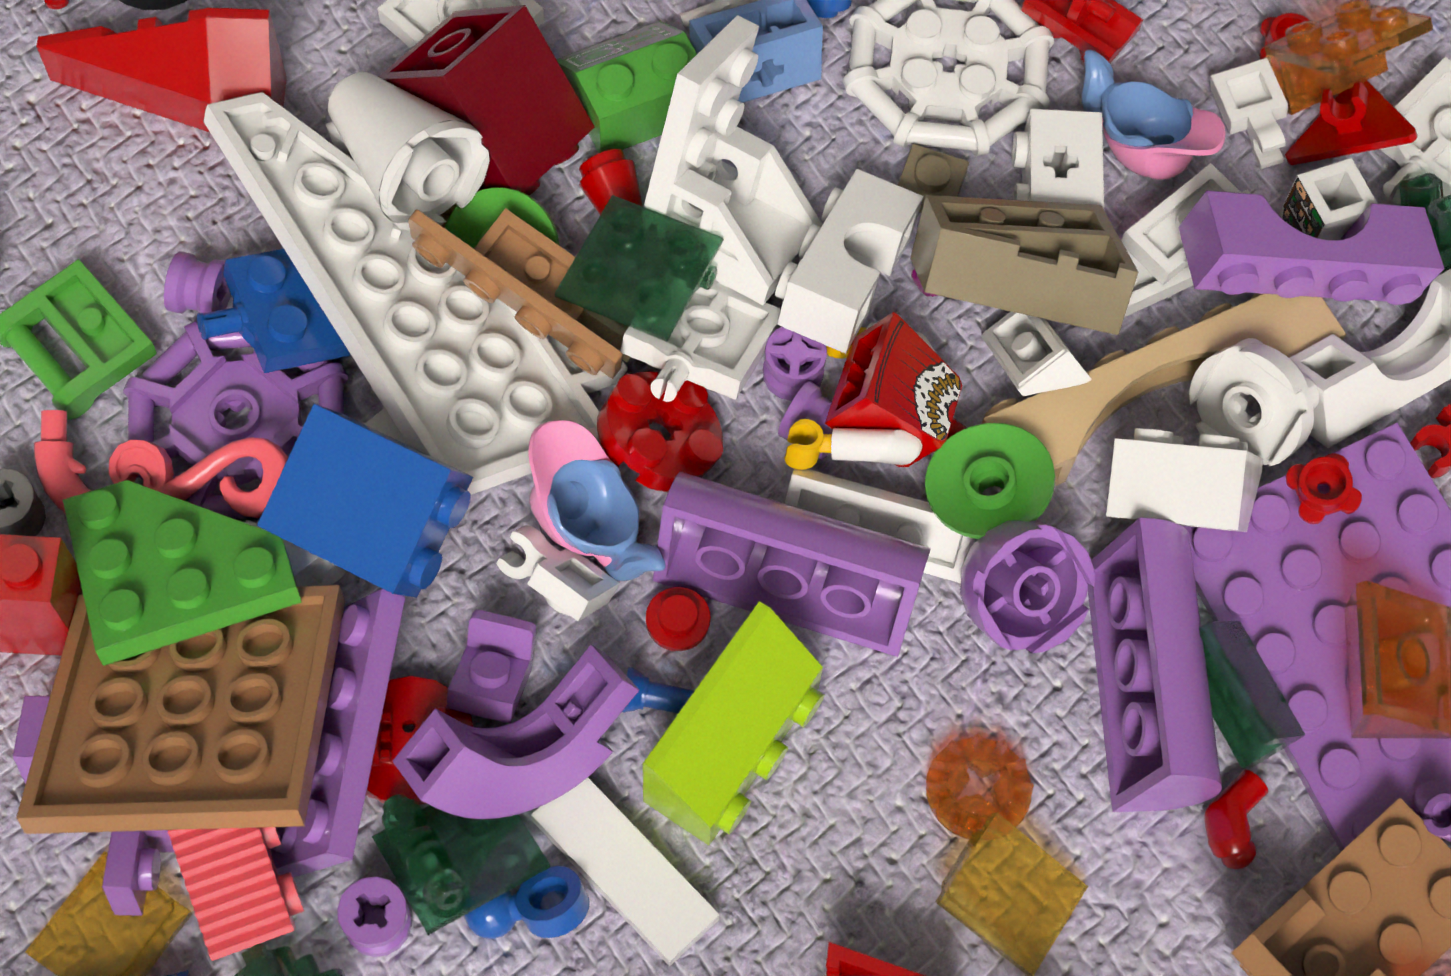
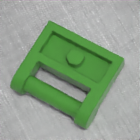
(88, 324)

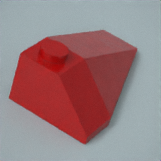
(172, 66)

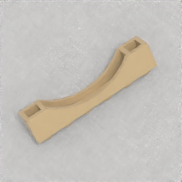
(1071, 415)

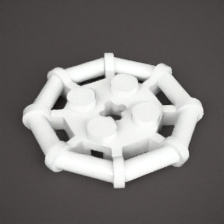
(944, 95)

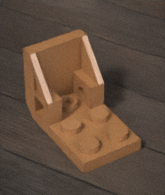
(1367, 912)

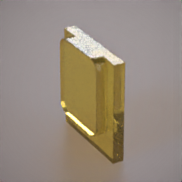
(1010, 893)
(92, 941)

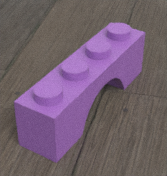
(1246, 247)

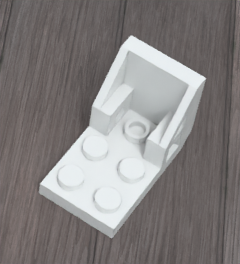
(751, 207)

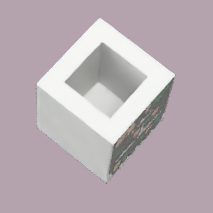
(1327, 200)

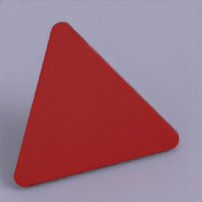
(1351, 124)

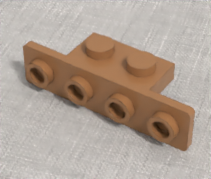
(523, 272)

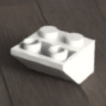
(1182, 483)

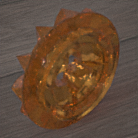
(949, 777)

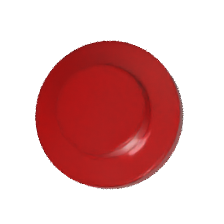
(678, 619)

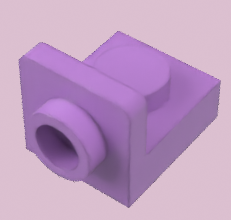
(493, 666)

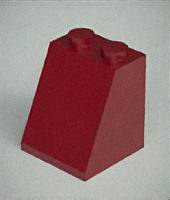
(506, 84)

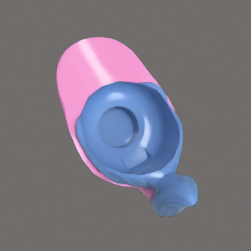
(1146, 125)
(586, 502)

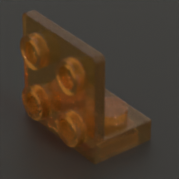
(1340, 49)

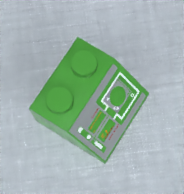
(628, 83)

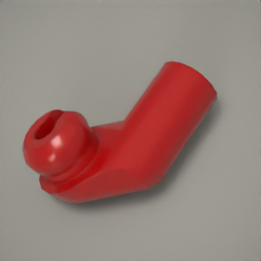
(1228, 822)

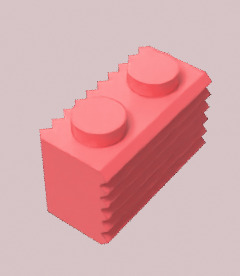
(236, 886)

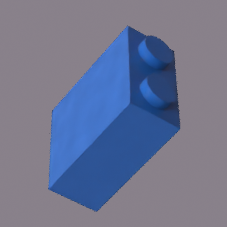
(366, 502)

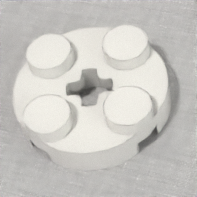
(1273, 381)

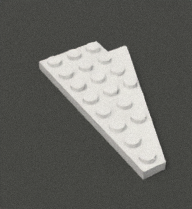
(438, 356)

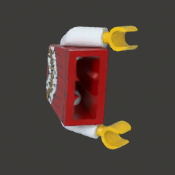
(888, 404)

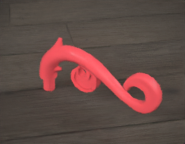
(61, 478)

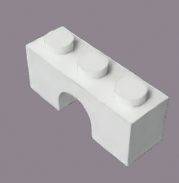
(842, 259)

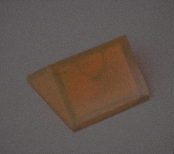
(1398, 664)

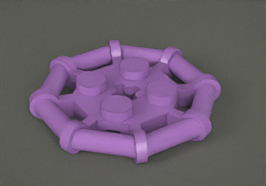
(214, 388)

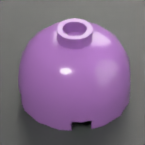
(1026, 585)

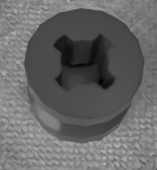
(26, 513)

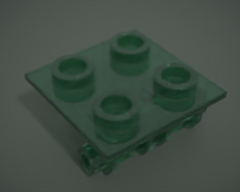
(640, 268)
(454, 861)

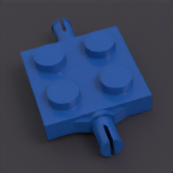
(274, 313)

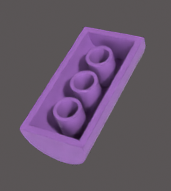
(792, 560)
(1152, 671)

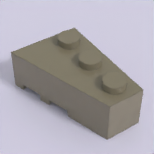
(1026, 259)

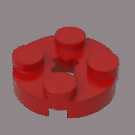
(689, 419)

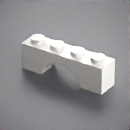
(1371, 384)

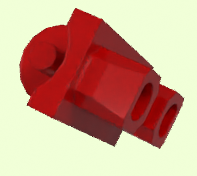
(1087, 23)

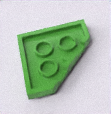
(169, 569)

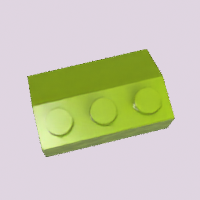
(733, 727)

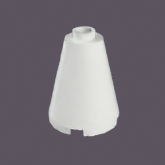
(407, 148)

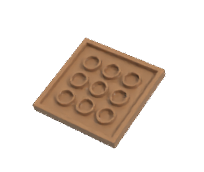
(189, 731)

